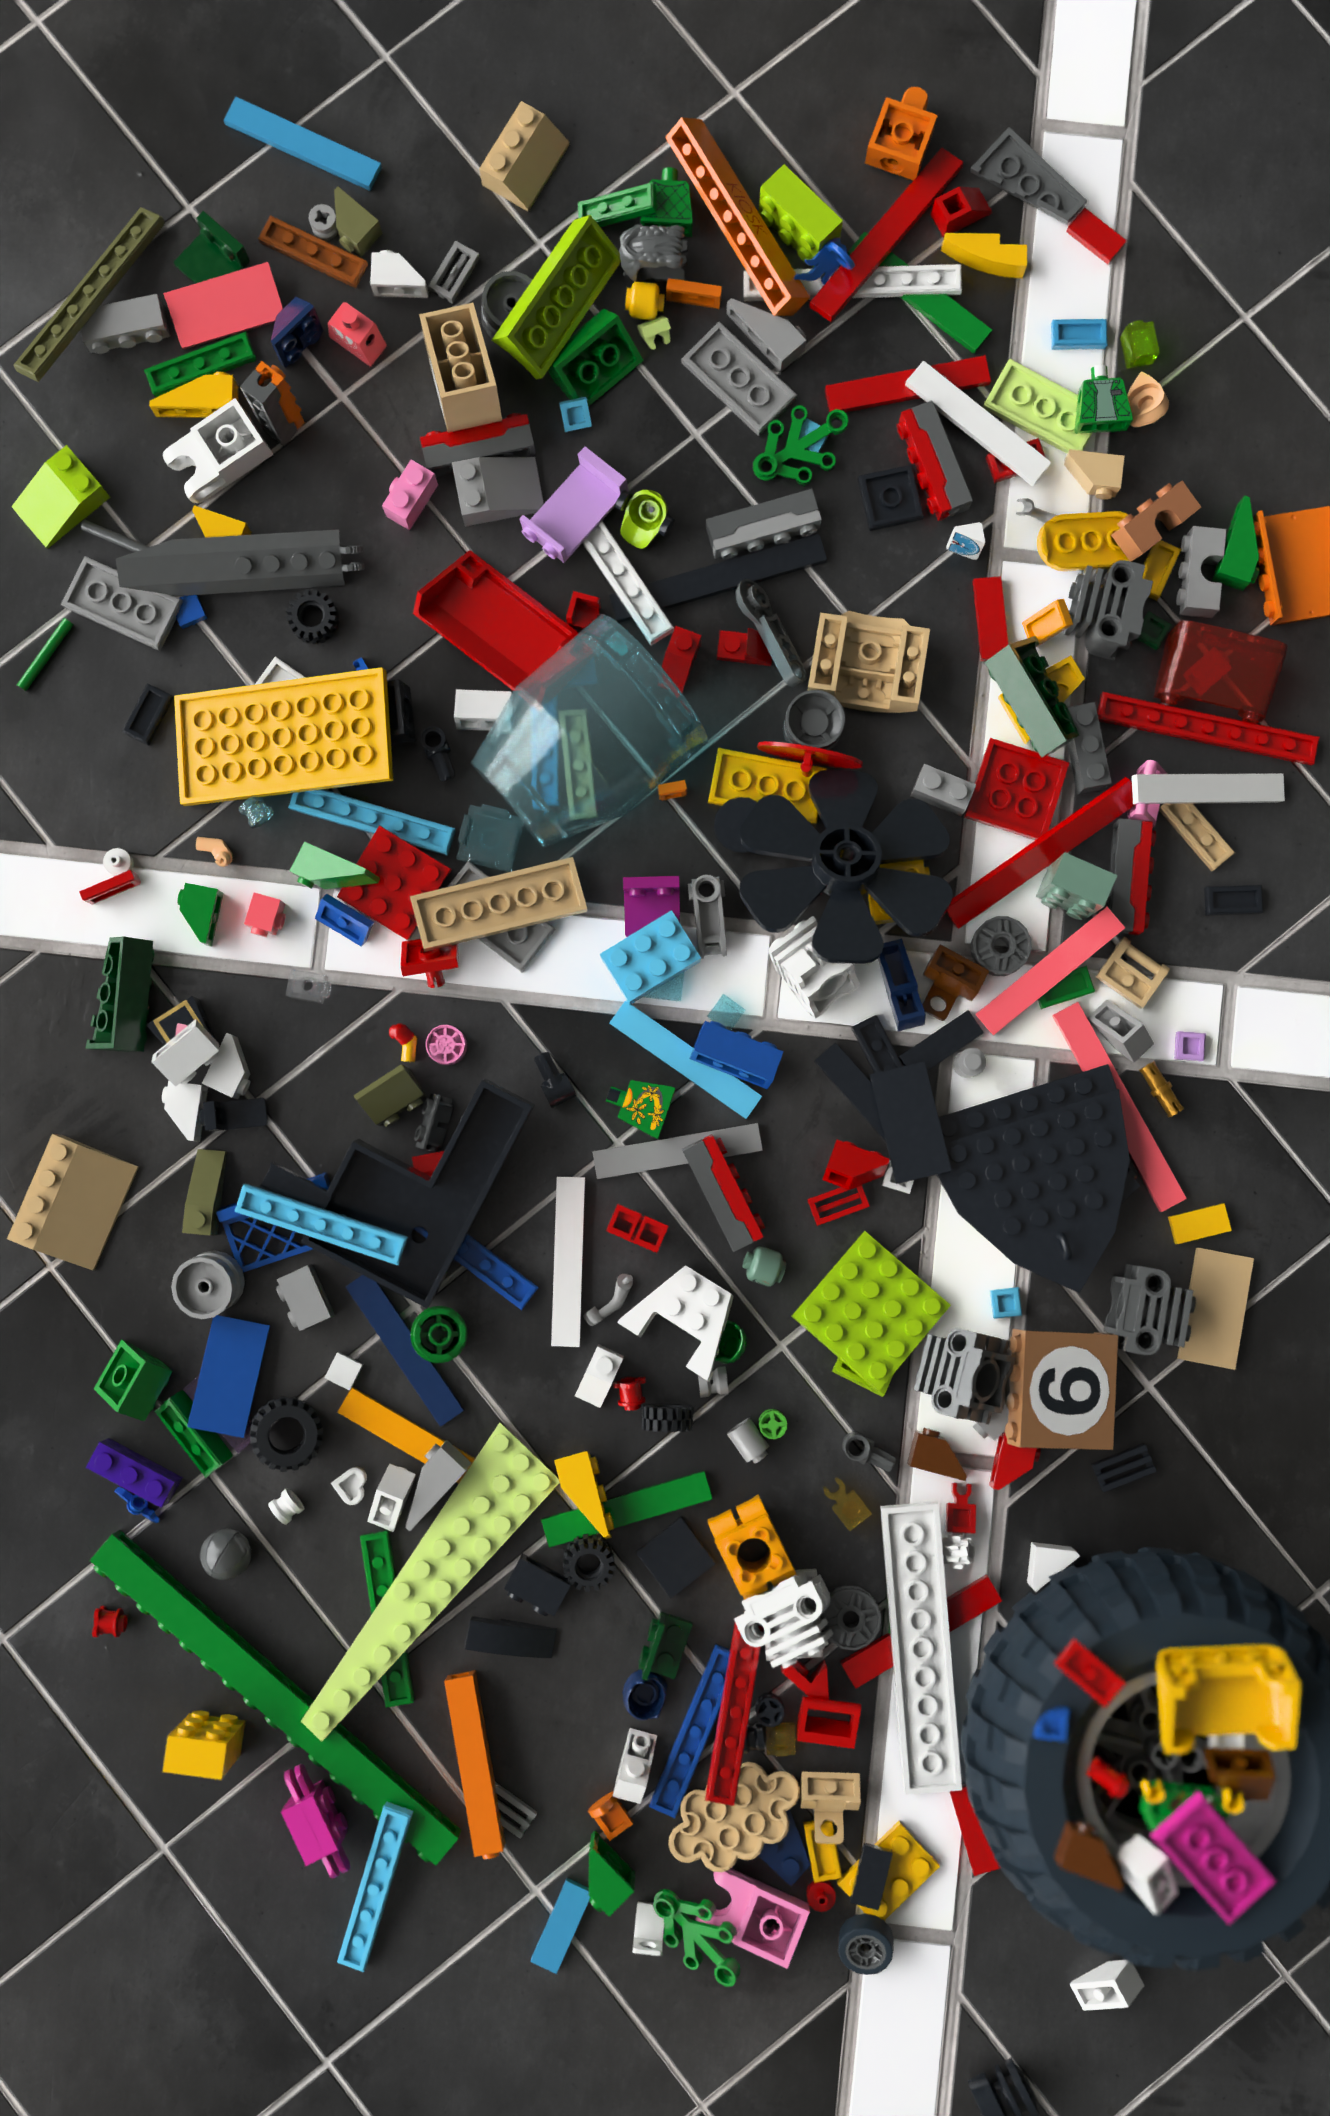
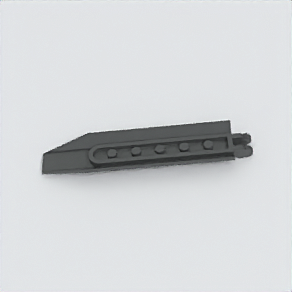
(239, 563)

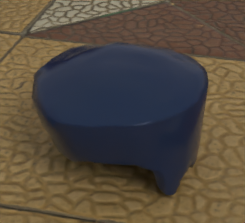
(644, 1697)

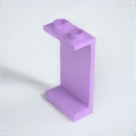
(575, 507)

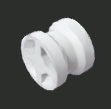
(286, 1506)

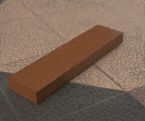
(313, 251)

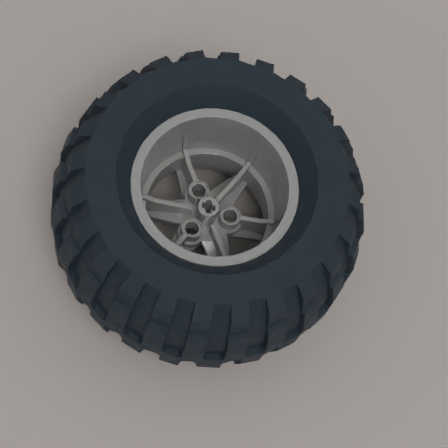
(1030, 1787)

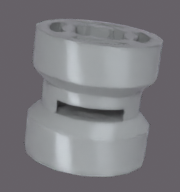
(719, 1384)

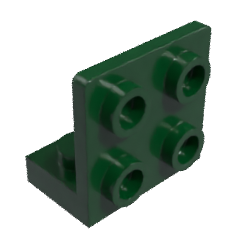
(211, 253)
(667, 1643)

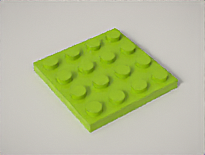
(871, 1311)

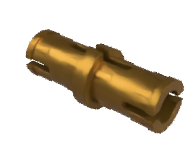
(1161, 1089)

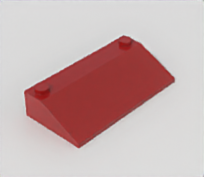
(491, 619)

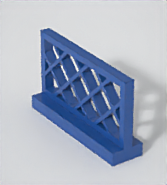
(228, 1215)

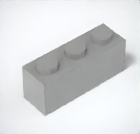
(125, 324)

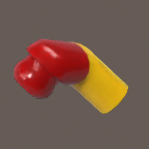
(406, 1039)

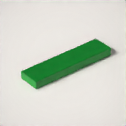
(205, 361)

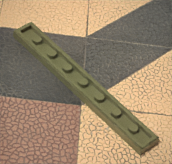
(89, 294)

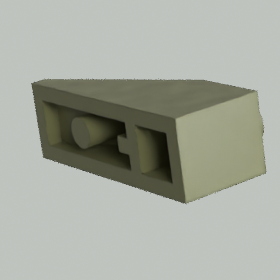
(205, 1193)

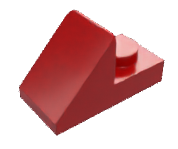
(743, 648)
(814, 1685)

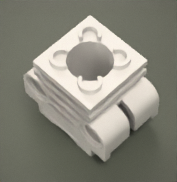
(809, 978)
(787, 1619)

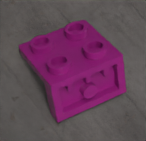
(648, 900)

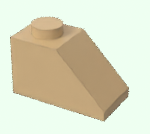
(1096, 472)

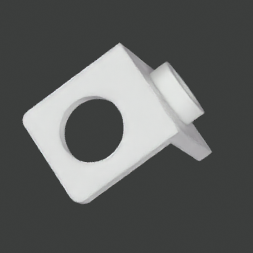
(648, 1930)

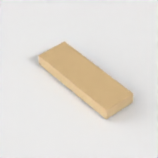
(1197, 833)

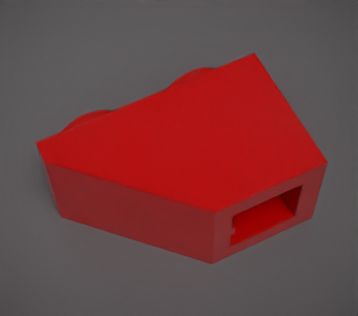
(959, 209)
(854, 1166)

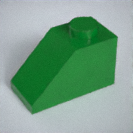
(201, 910)

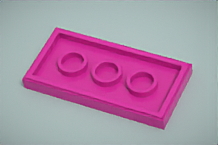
(1213, 1857)

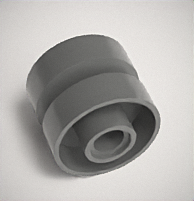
(814, 720)

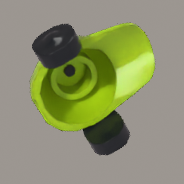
(644, 517)

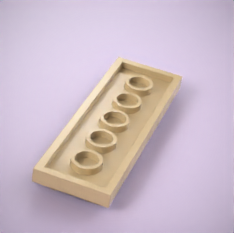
(498, 904)

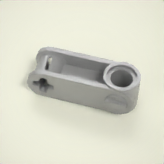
(709, 916)

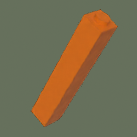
(475, 1764)

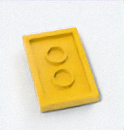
(907, 1871)

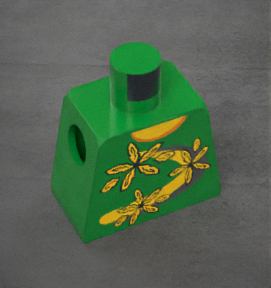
(643, 1105)

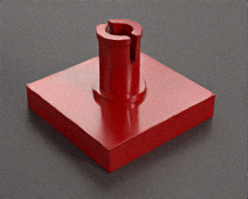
(431, 962)

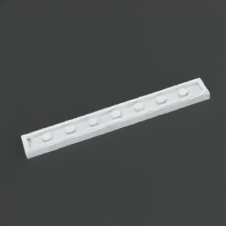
(887, 282)

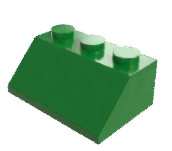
(595, 358)

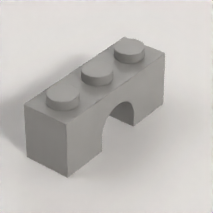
(1197, 594)

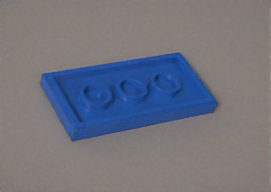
(228, 1376)

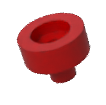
(821, 1896)

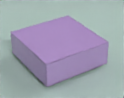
(1189, 1046)

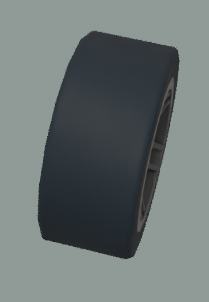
(866, 1944)

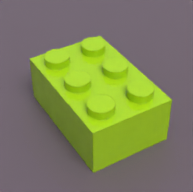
(797, 213)

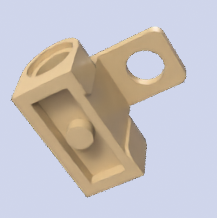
(829, 1796)

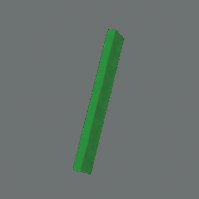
(942, 311)
(630, 1507)
(379, 1576)

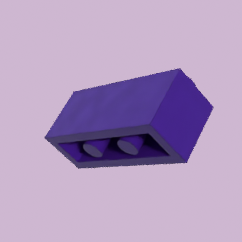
(134, 1472)

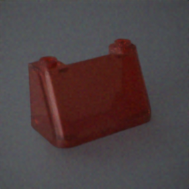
(1220, 668)

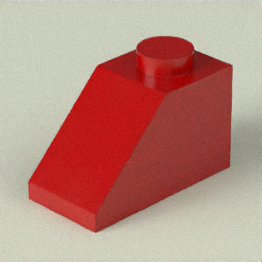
(681, 656)
(1011, 1462)

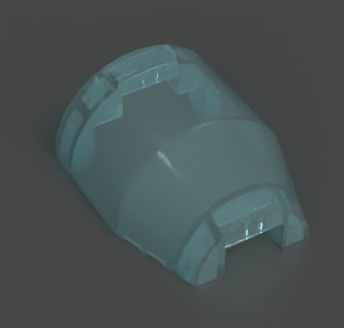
(588, 734)

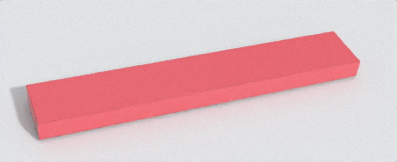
(1050, 970)

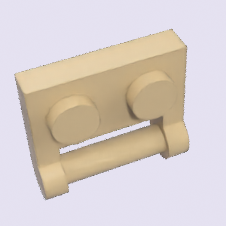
(1126, 979)

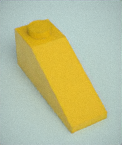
(197, 397)

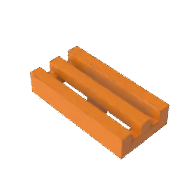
(693, 293)

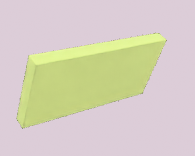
(1036, 407)

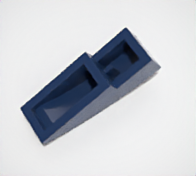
(901, 986)

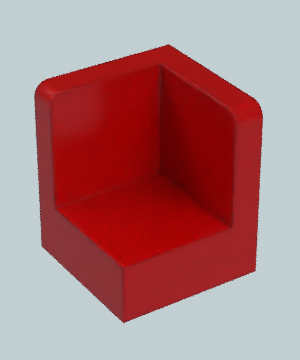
(582, 610)

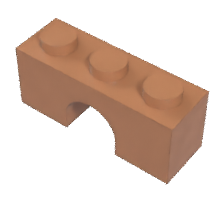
(1171, 508)

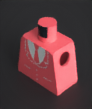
(352, 330)

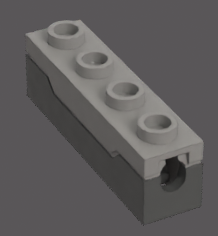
(763, 524)

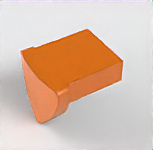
(610, 1815)

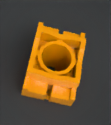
(754, 1522)

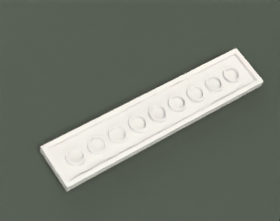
(921, 1648)

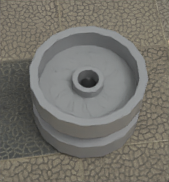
(207, 1284)

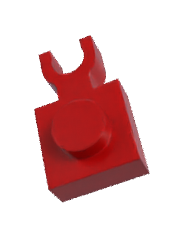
(960, 1514)

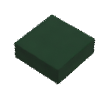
(1153, 630)

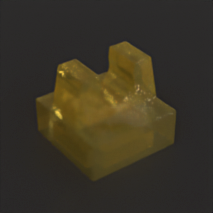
(780, 1739)

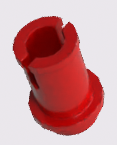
(1106, 1776)

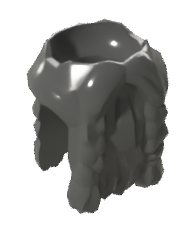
(653, 253)

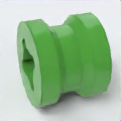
(773, 1428)

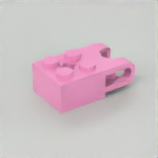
(751, 1907)

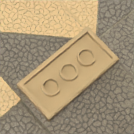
(1221, 1297)

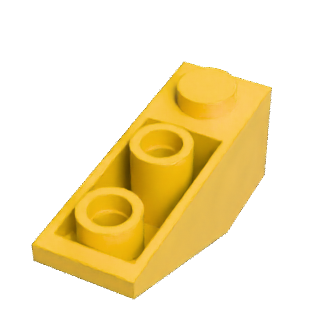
(580, 1484)

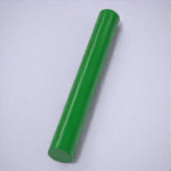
(45, 653)

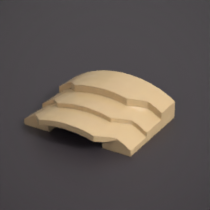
(869, 661)

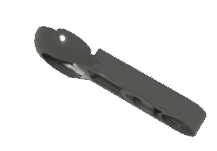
(756, 606)

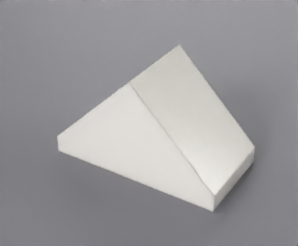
(1046, 1561)

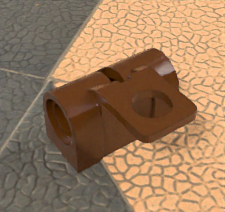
(952, 977)

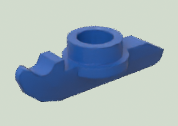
(137, 1505)

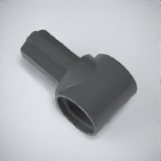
(869, 1452)

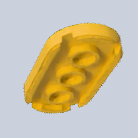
(1080, 540)

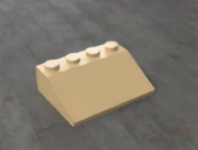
(72, 1202)

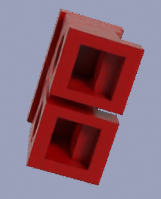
(637, 1228)

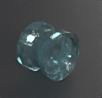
(256, 811)

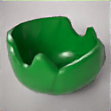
(731, 1344)

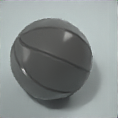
(225, 1554)

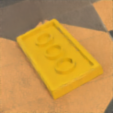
(758, 776)

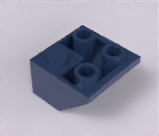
(295, 330)

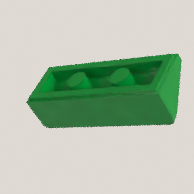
(202, 1446)

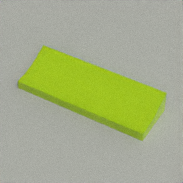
(558, 296)

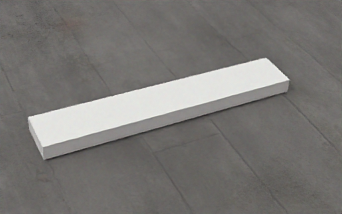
(978, 423)
(627, 585)
(1207, 788)
(568, 1261)

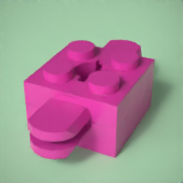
(315, 1821)

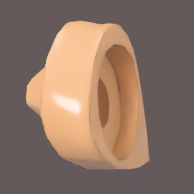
(1147, 401)

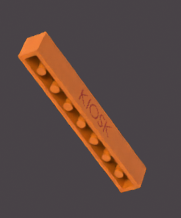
(737, 217)

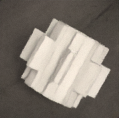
(958, 1550)

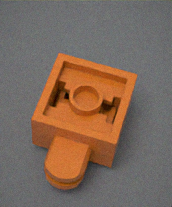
(902, 134)

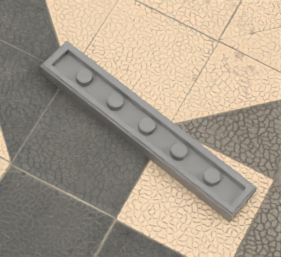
(669, 1151)

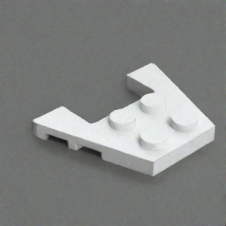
(691, 1305)

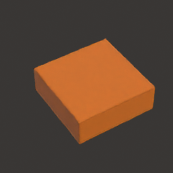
(672, 790)

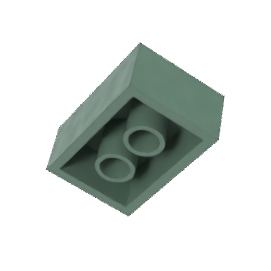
(1075, 886)

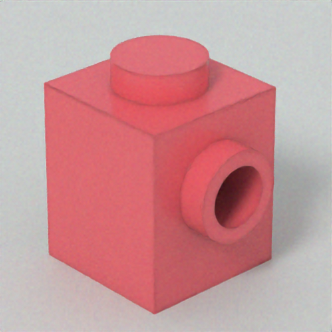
(265, 915)

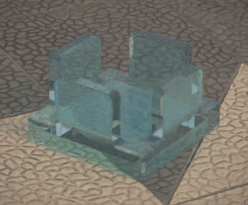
(489, 837)

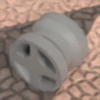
(323, 229)

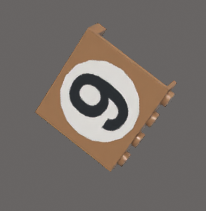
(1062, 1390)

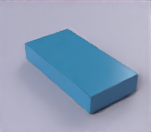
(1078, 334)

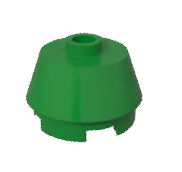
(438, 1334)

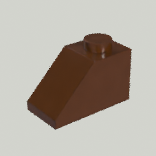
(934, 1455)
(1242, 1771)
(1085, 1854)

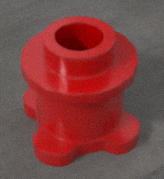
(630, 1392)
(109, 1622)

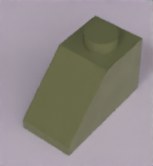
(355, 224)

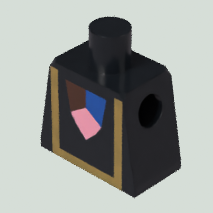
(178, 1018)

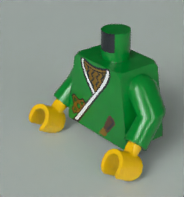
(1166, 1797)

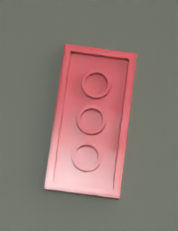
(224, 305)

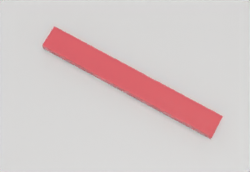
(1141, 1144)

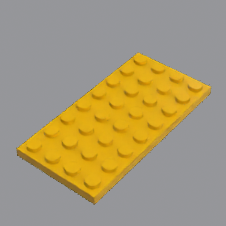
(283, 737)

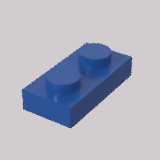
(344, 920)

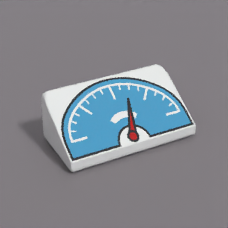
(967, 540)

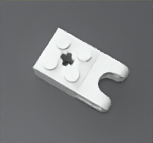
(220, 448)

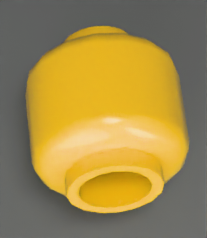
(644, 300)

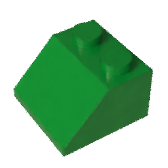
(132, 1381)
(609, 1876)

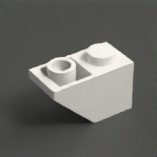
(635, 1766)

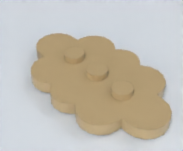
(728, 1832)

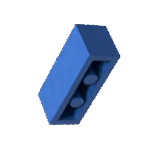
(736, 1054)

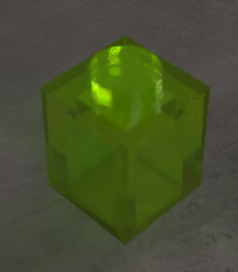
(1139, 344)

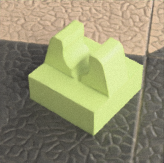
(657, 326)

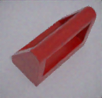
(825, 1730)

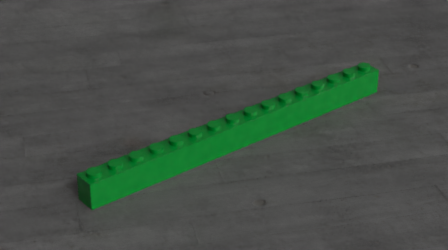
(269, 1691)

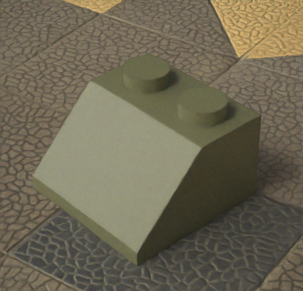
(391, 1096)

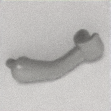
(1034, 512)
(622, 1288)

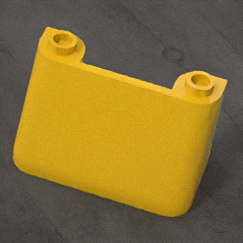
(1226, 1694)

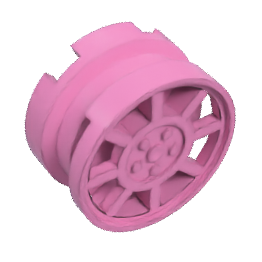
(446, 1045)

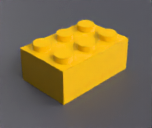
(204, 1745)

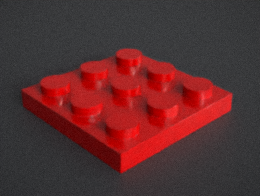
(1016, 789)
(403, 873)

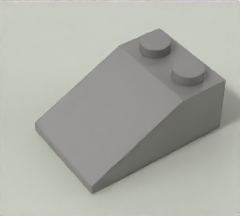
(497, 488)

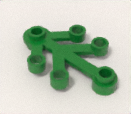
(796, 447)
(672, 1909)

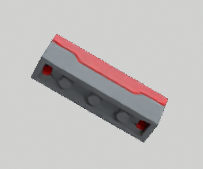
(498, 439)
(934, 460)
(1132, 864)
(723, 1193)

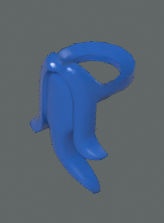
(827, 261)

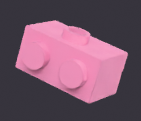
(409, 494)

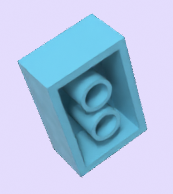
(650, 957)

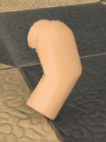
(218, 849)

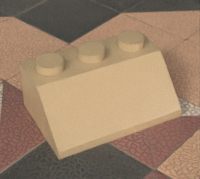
(523, 157)

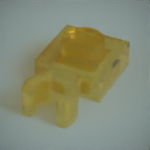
(848, 1507)

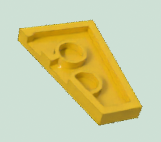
(1067, 678)

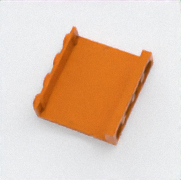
(1294, 564)

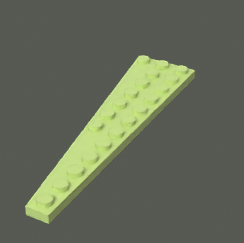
(474, 1523)

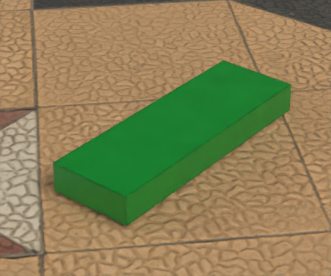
(620, 205)

